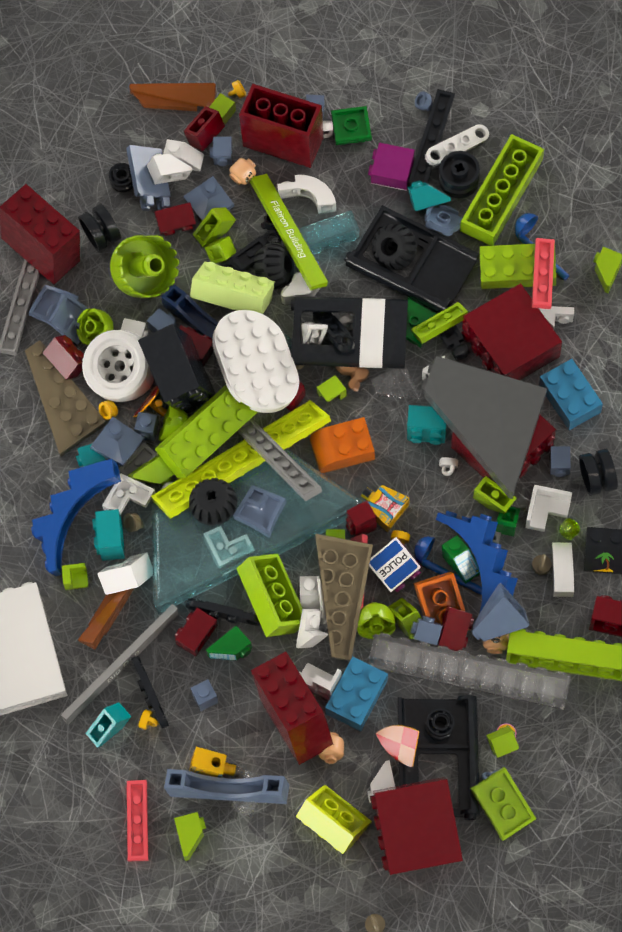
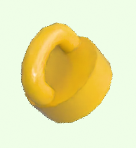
(238, 89)
(108, 409)
(403, 536)
(146, 720)

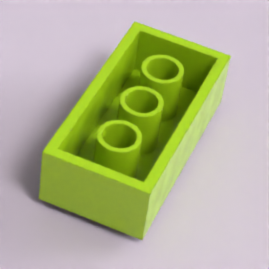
(508, 266)
(271, 594)

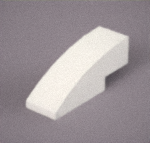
(562, 569)

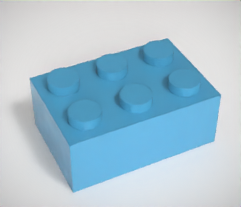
(570, 394)
(356, 693)

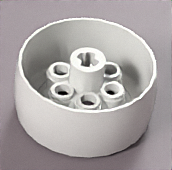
(97, 376)

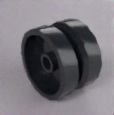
(459, 174)
(99, 227)
(598, 472)

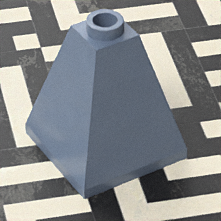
(499, 616)

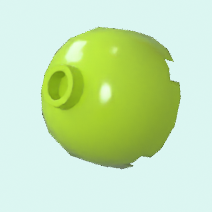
(93, 323)
(172, 421)
(375, 619)

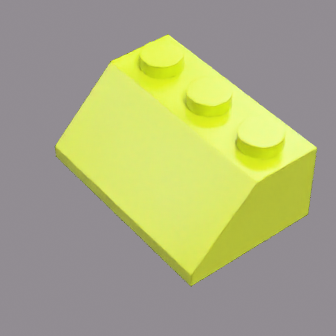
(333, 818)

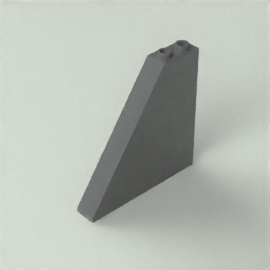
(487, 414)

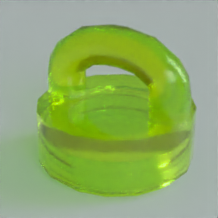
(569, 529)

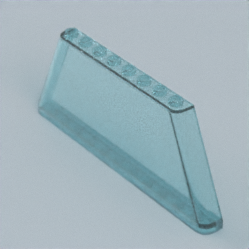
(200, 556)

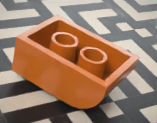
(342, 445)
(437, 594)

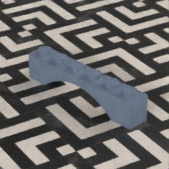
(258, 789)

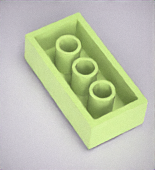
(231, 288)

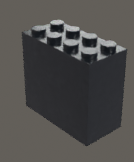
(177, 368)

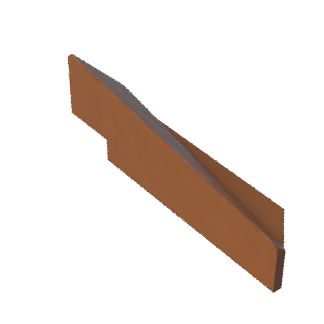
(175, 95)
(104, 618)

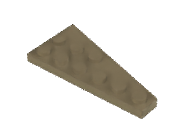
(66, 407)
(343, 580)

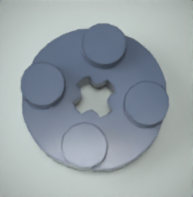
(443, 219)

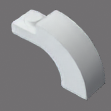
(310, 188)

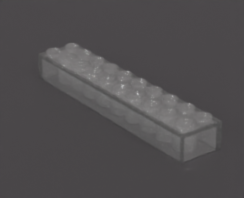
(470, 671)

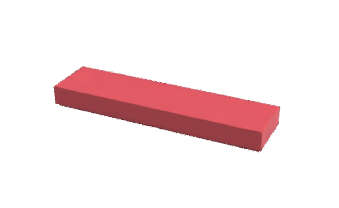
(543, 273)
(137, 820)

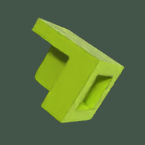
(225, 107)
(220, 249)
(331, 389)
(75, 576)
(502, 741)

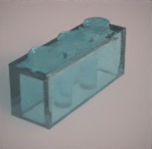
(330, 232)

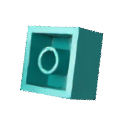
(425, 425)
(109, 535)

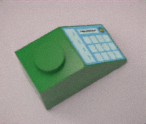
(460, 559)
(230, 646)

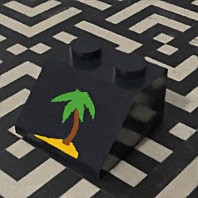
(603, 550)

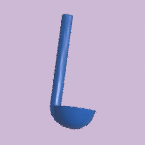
(523, 226)
(421, 552)

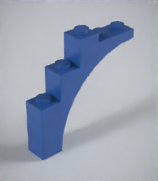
(83, 485)
(490, 557)

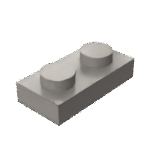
(140, 456)

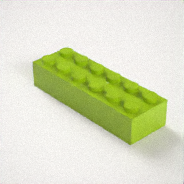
(502, 190)
(204, 433)
(566, 654)

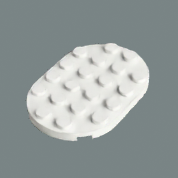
(255, 361)

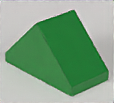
(508, 521)

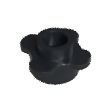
(267, 224)

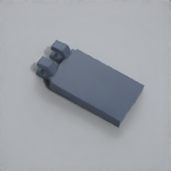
(142, 181)

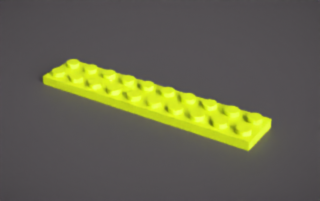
(241, 457)

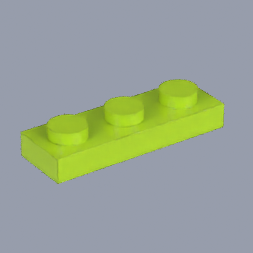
(439, 323)

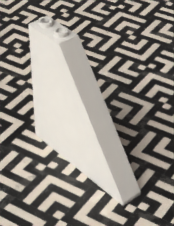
(27, 652)

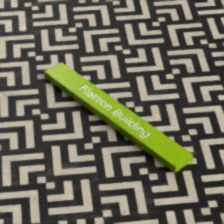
(288, 232)

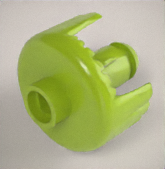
(144, 266)

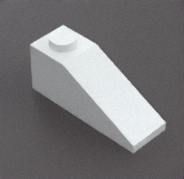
(312, 333)

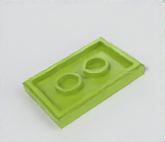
(503, 803)

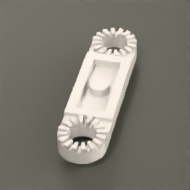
(461, 142)

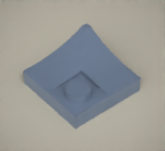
(208, 196)
(47, 302)
(65, 317)
(117, 442)
(260, 510)

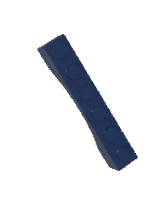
(188, 311)

